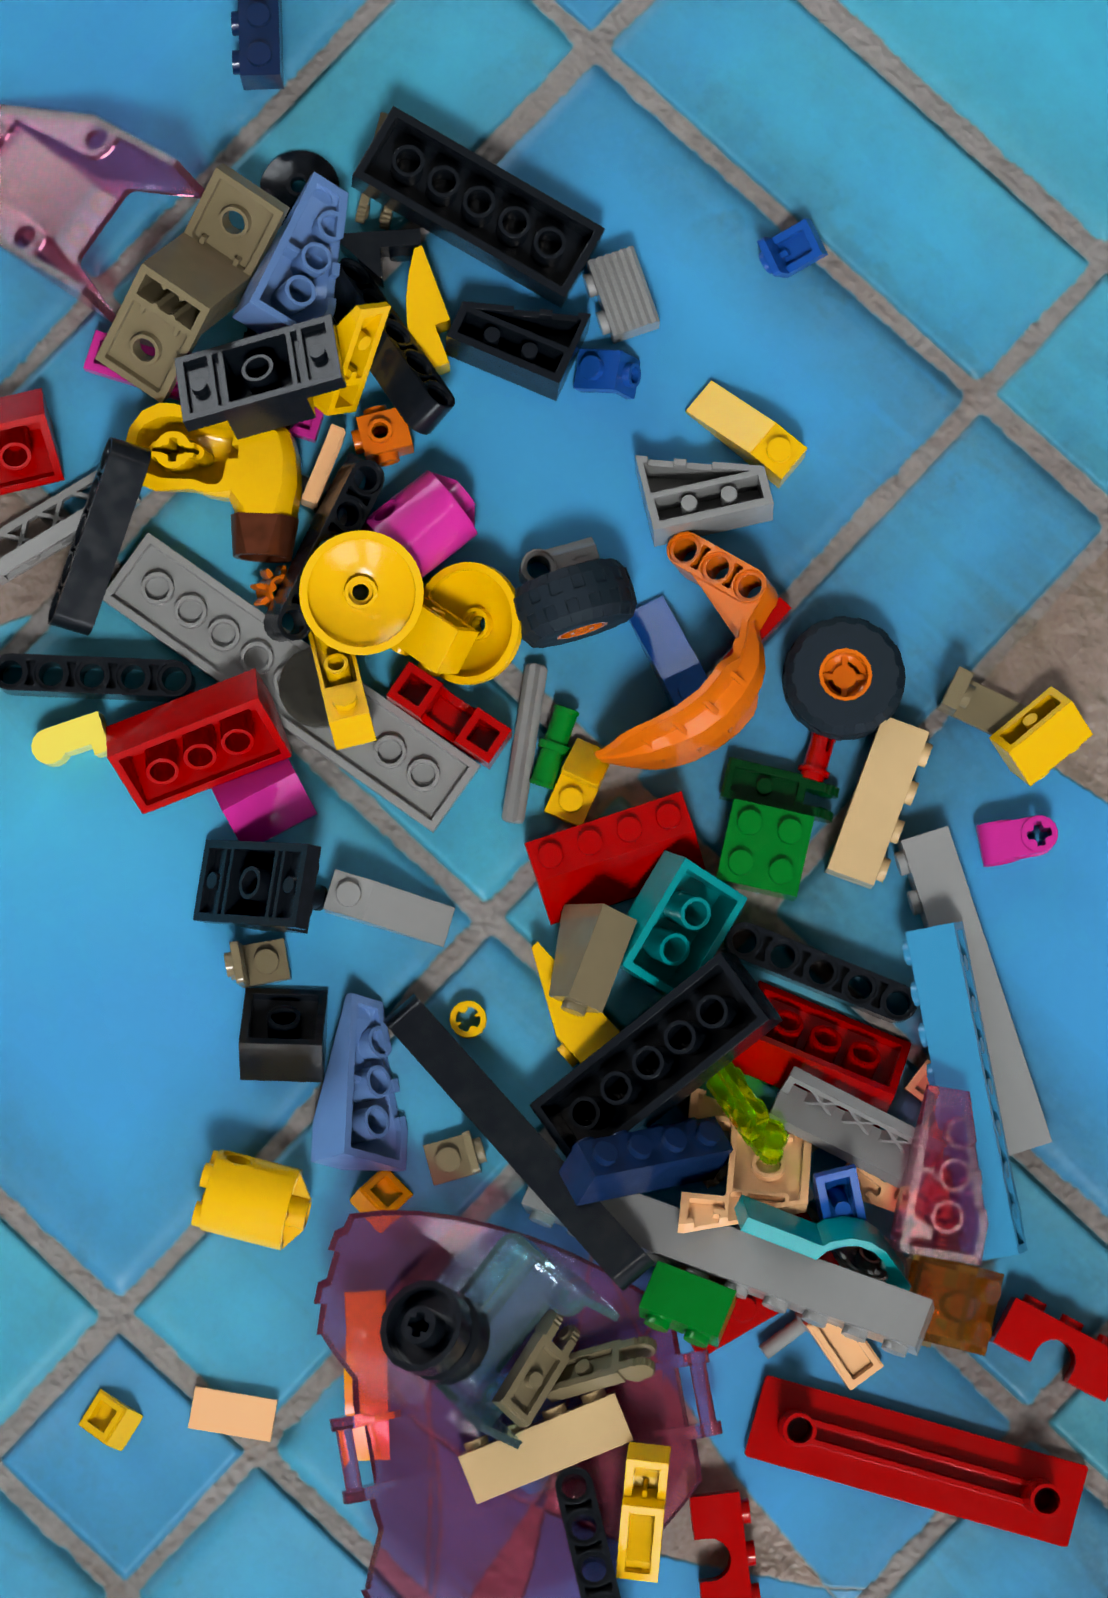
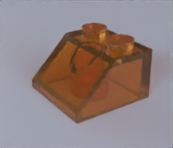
(963, 1301)

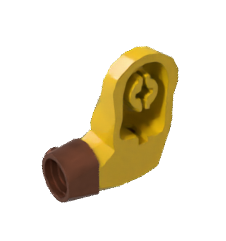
(252, 473)

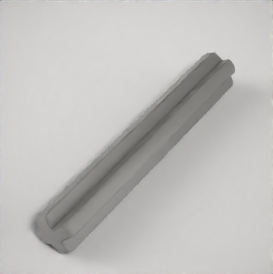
(524, 743)

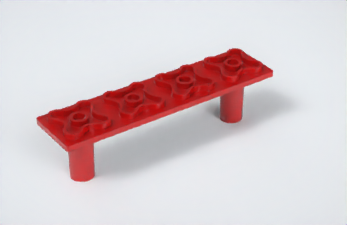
(916, 1461)

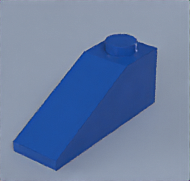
(667, 650)

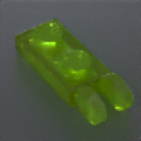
(748, 1114)

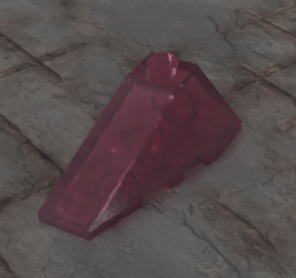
(941, 1190)

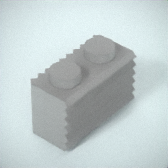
(622, 295)

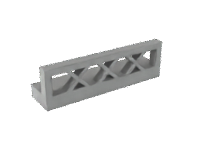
(46, 544)
(841, 1132)

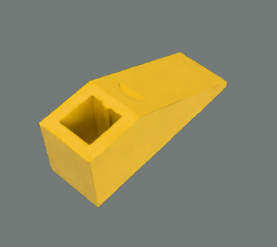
(342, 695)

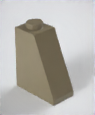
(588, 956)

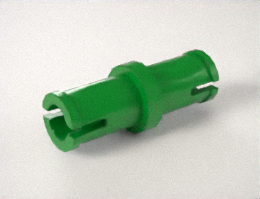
(554, 747)

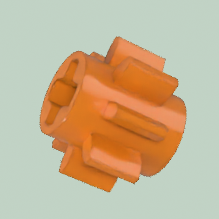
(267, 585)

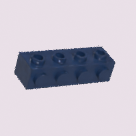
(260, 44)
(645, 1160)

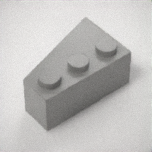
(701, 496)

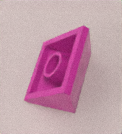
(264, 802)

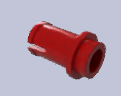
(817, 758)

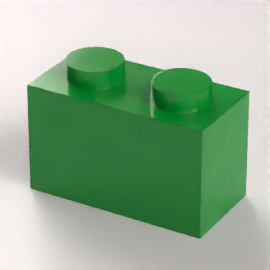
(687, 1305)

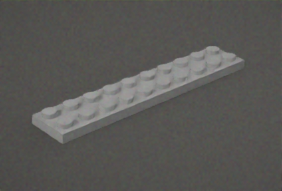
(228, 637)

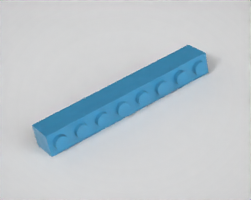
(961, 1061)

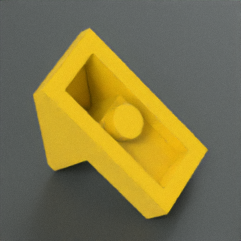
(577, 784)

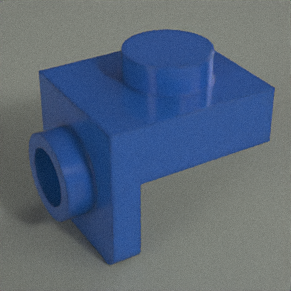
(791, 249)
(607, 372)

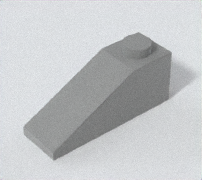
(388, 908)

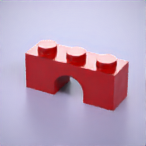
(448, 716)
(1027, 1326)
(722, 1517)

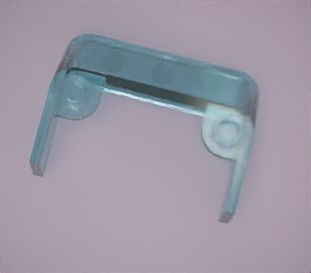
(515, 1291)

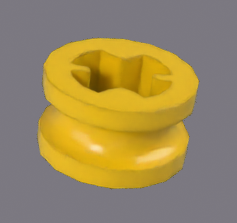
(473, 1031)

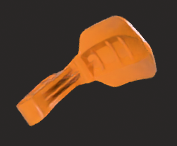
(731, 691)

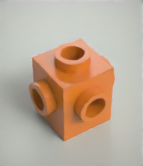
(383, 450)

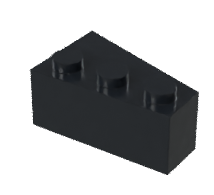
(518, 344)

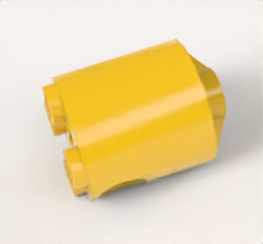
(252, 1200)

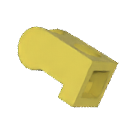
(60, 742)

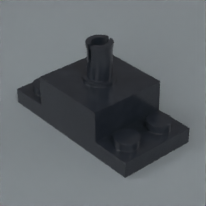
(261, 378)
(259, 885)

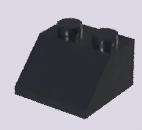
(283, 1035)

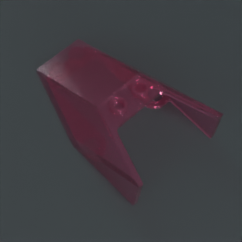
(64, 184)

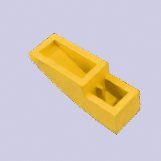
(426, 311)
(643, 1512)

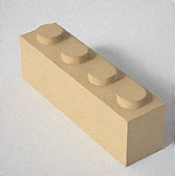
(877, 803)
(547, 1445)

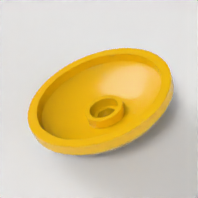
(476, 593)
(392, 597)

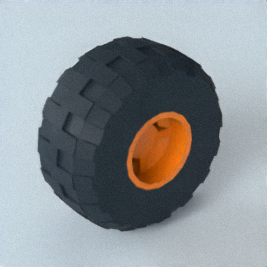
(574, 602)
(843, 678)

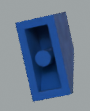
(838, 1194)

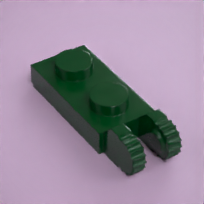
(775, 788)

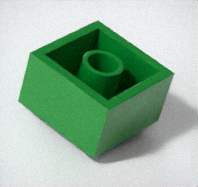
(764, 849)

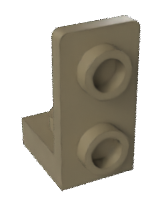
(977, 704)
(257, 963)
(455, 1158)

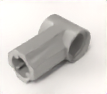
(559, 557)

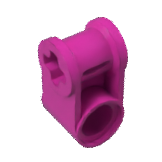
(1008, 841)

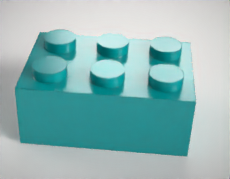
(679, 922)

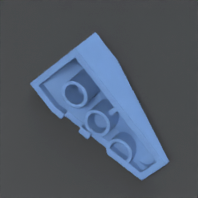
(301, 264)
(357, 1106)

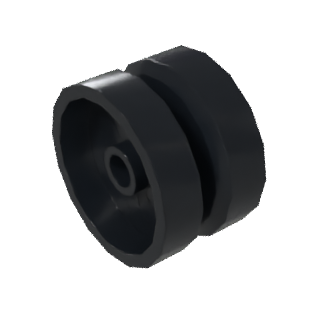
(435, 1332)

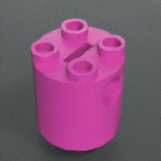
(428, 519)

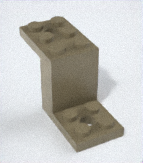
(191, 282)

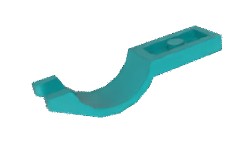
(817, 1239)

